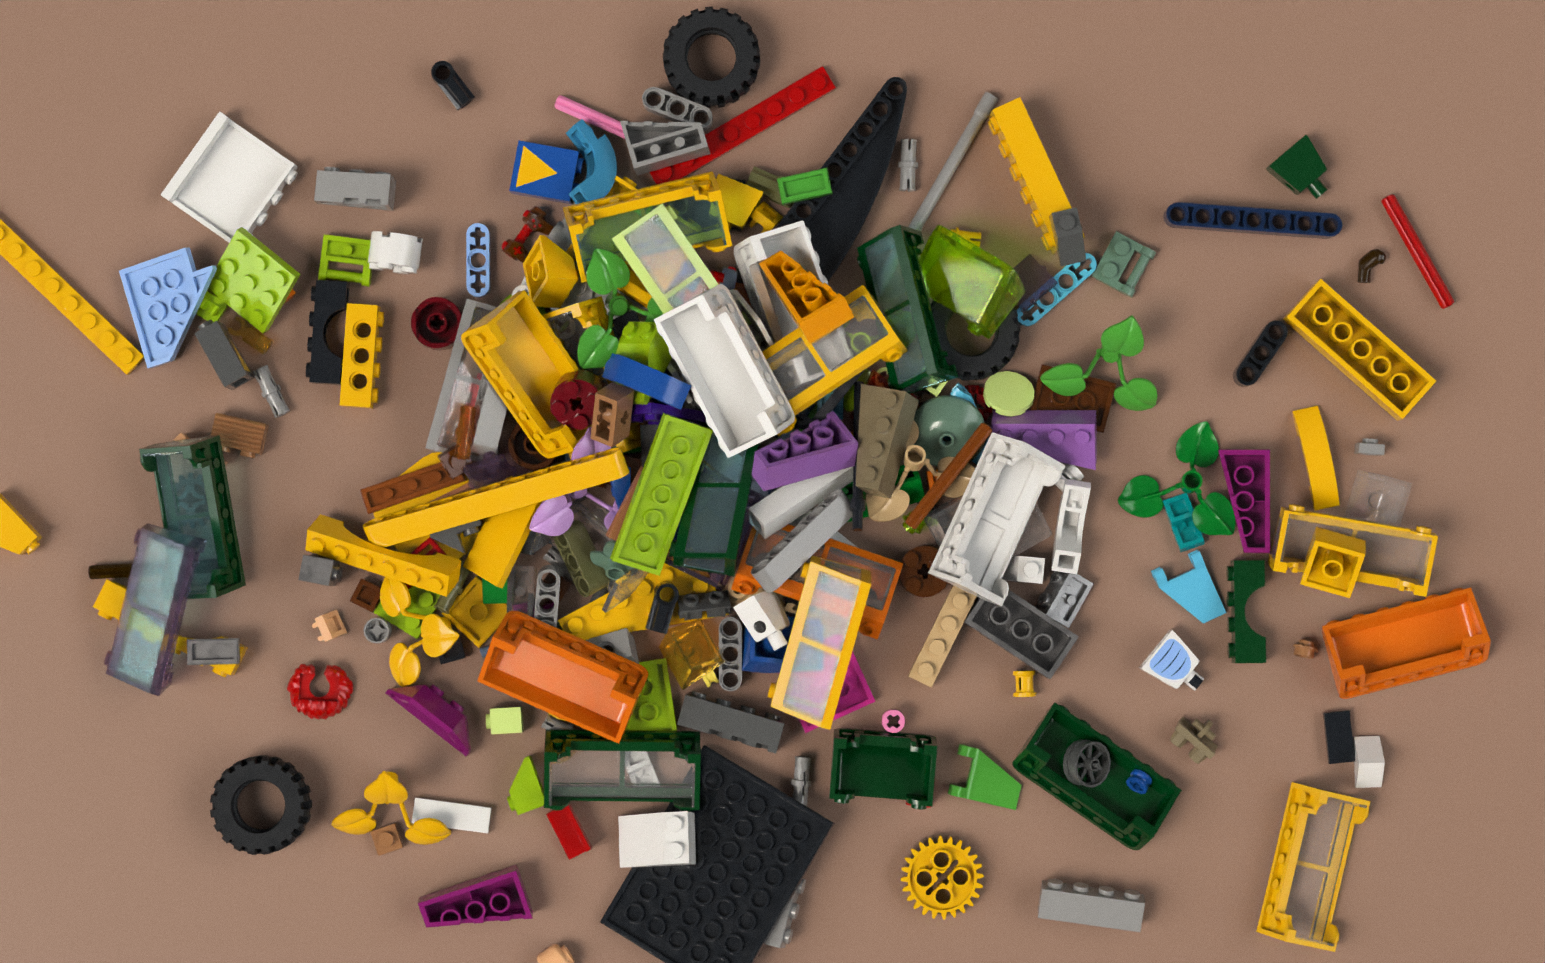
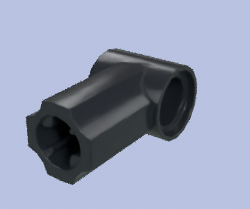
(453, 86)
(661, 610)

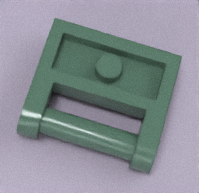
(1115, 261)

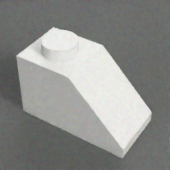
(1025, 570)

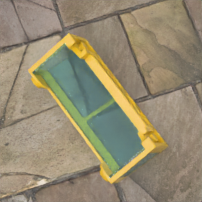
(693, 199)

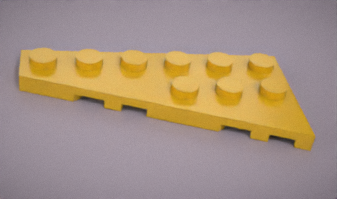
(634, 611)

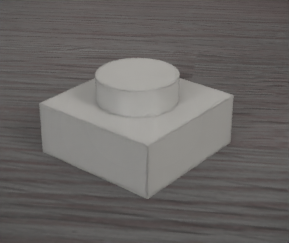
(1369, 447)

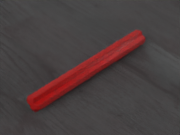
(1417, 251)

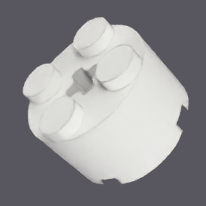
(394, 252)

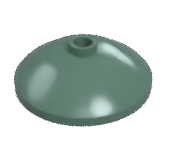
(946, 417)

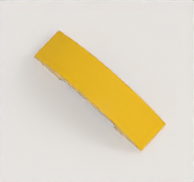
(1317, 457)

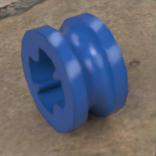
(1139, 781)

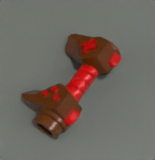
(534, 221)

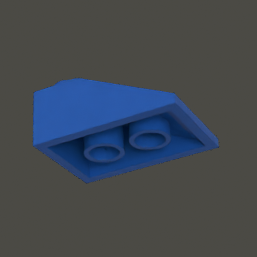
(760, 655)

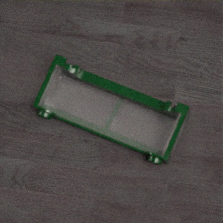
(638, 769)

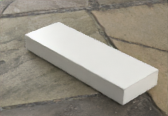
(453, 814)

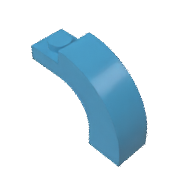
(599, 160)

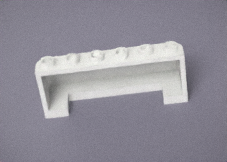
(796, 243)
(725, 370)

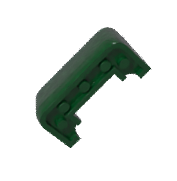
(883, 766)

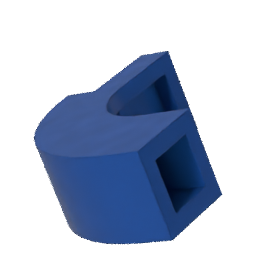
(646, 380)

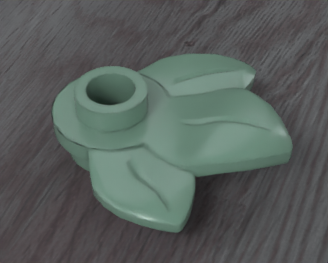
(602, 559)

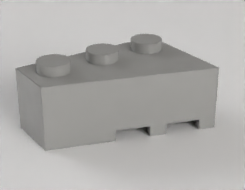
(355, 189)

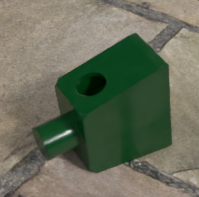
(1300, 168)

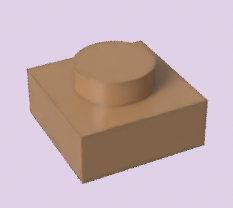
(386, 839)

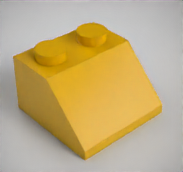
(549, 273)
(1333, 562)

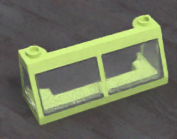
(665, 259)

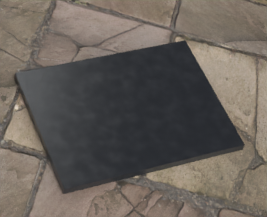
(748, 865)

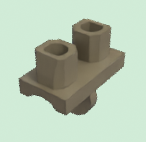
(1197, 734)

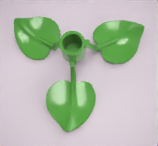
(605, 275)
(1117, 339)

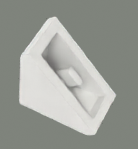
(1368, 761)

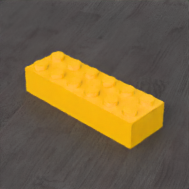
(1029, 166)
(1359, 350)

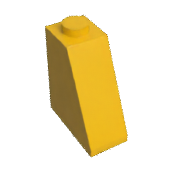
(15, 531)

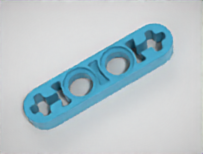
(1058, 292)

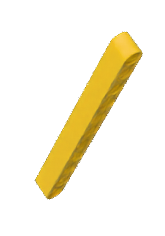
(497, 498)

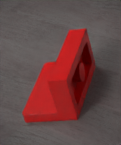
(569, 831)

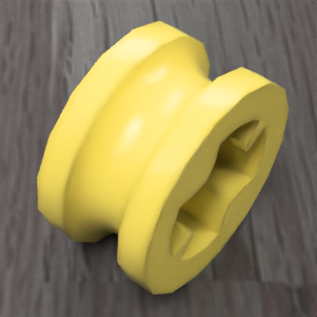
(709, 678)

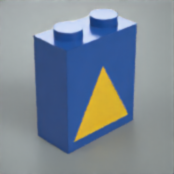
(545, 172)

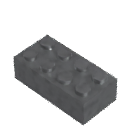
(1023, 632)

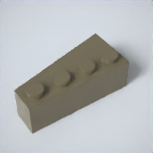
(882, 437)

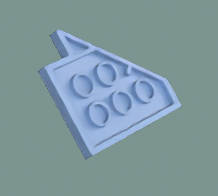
(164, 301)

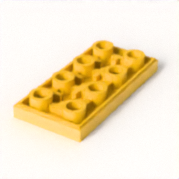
(500, 544)

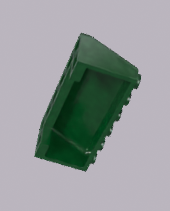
(1112, 804)

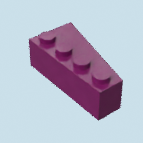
(1249, 491)

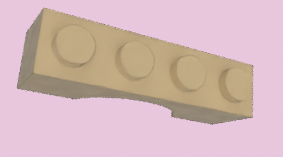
(942, 636)

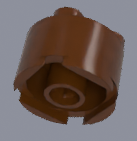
(526, 456)
(912, 581)

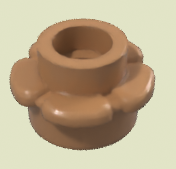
(1305, 649)

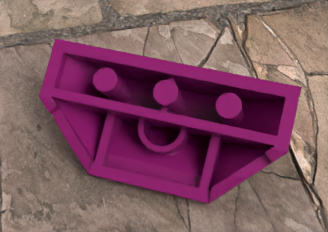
(436, 713)

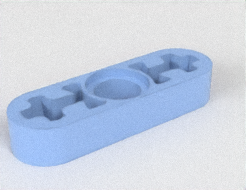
(471, 241)

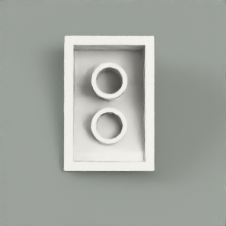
(657, 839)

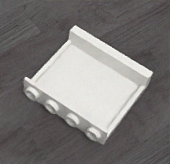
(230, 179)

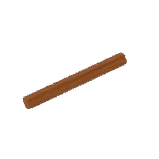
(948, 475)

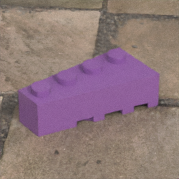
(1061, 434)
(806, 454)

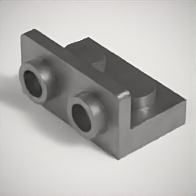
(1063, 597)

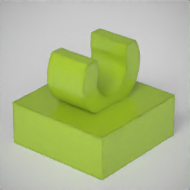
(211, 307)

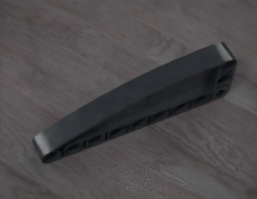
(840, 216)

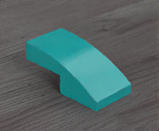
(1180, 518)

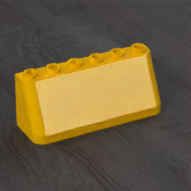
(523, 366)

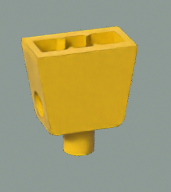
(738, 201)

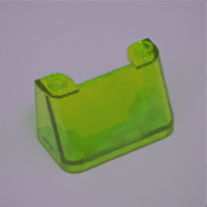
(969, 281)

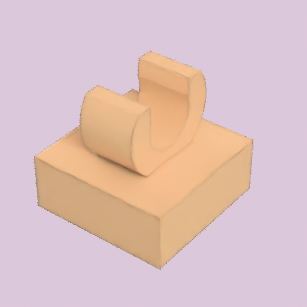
(329, 626)

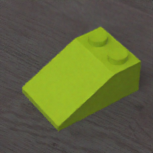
(645, 345)

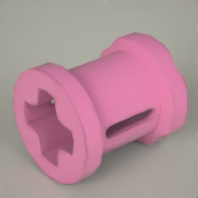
(901, 721)

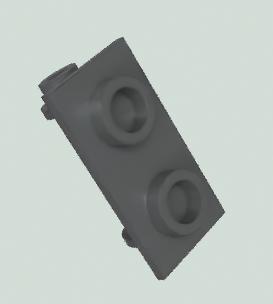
(715, 603)

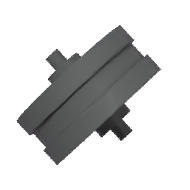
(1098, 762)

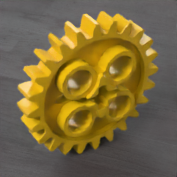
(959, 892)

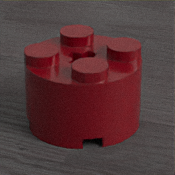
(427, 313)
(569, 387)

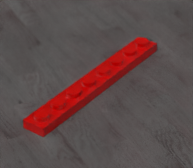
(753, 123)

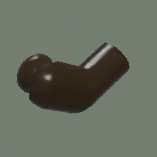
(1368, 262)

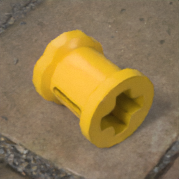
(1024, 683)

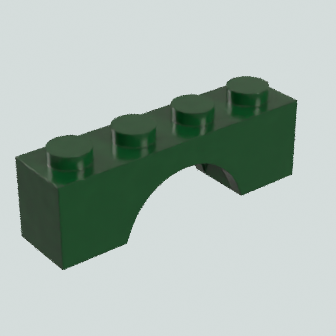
(1245, 578)

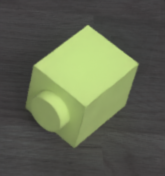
(505, 720)

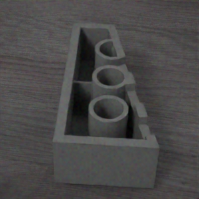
(731, 722)

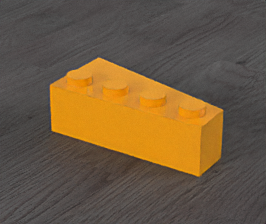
(807, 300)

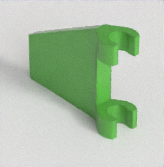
(986, 781)

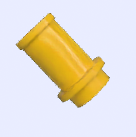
(968, 235)

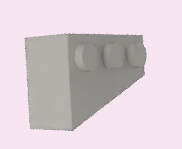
(663, 144)

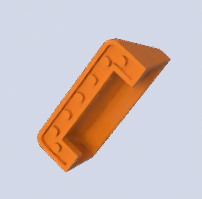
(1406, 643)
(563, 675)

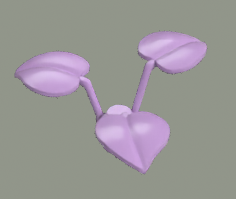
(554, 514)

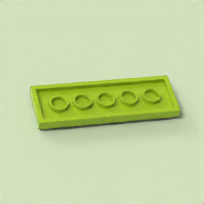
(661, 494)

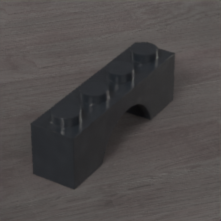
(330, 300)

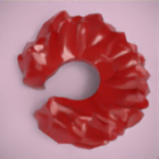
(319, 707)

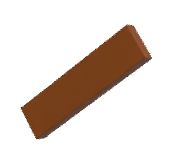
(408, 487)

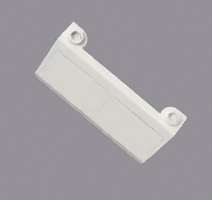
(993, 517)

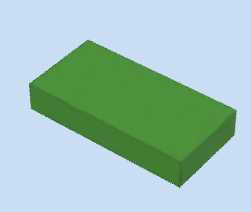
(804, 186)

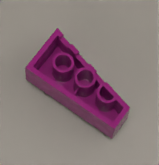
(479, 900)

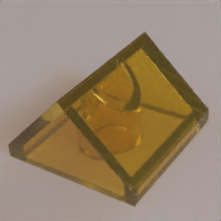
(690, 652)

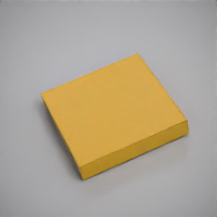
(474, 617)

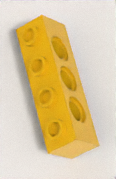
(355, 317)

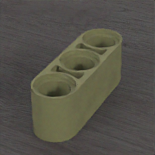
(575, 551)

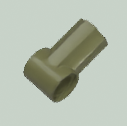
(767, 183)

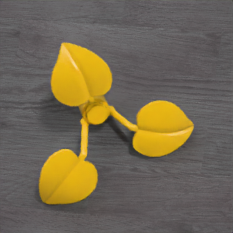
(435, 631)
(389, 790)

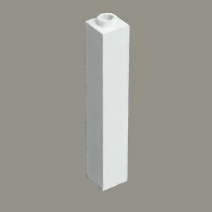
(795, 500)

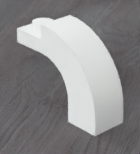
(1069, 526)

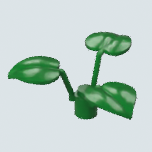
(1198, 448)

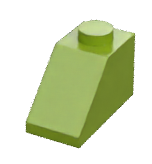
(526, 789)

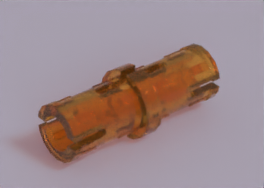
(465, 432)

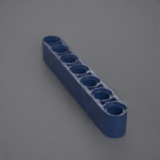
(1264, 216)

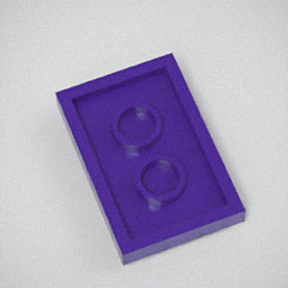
(653, 413)

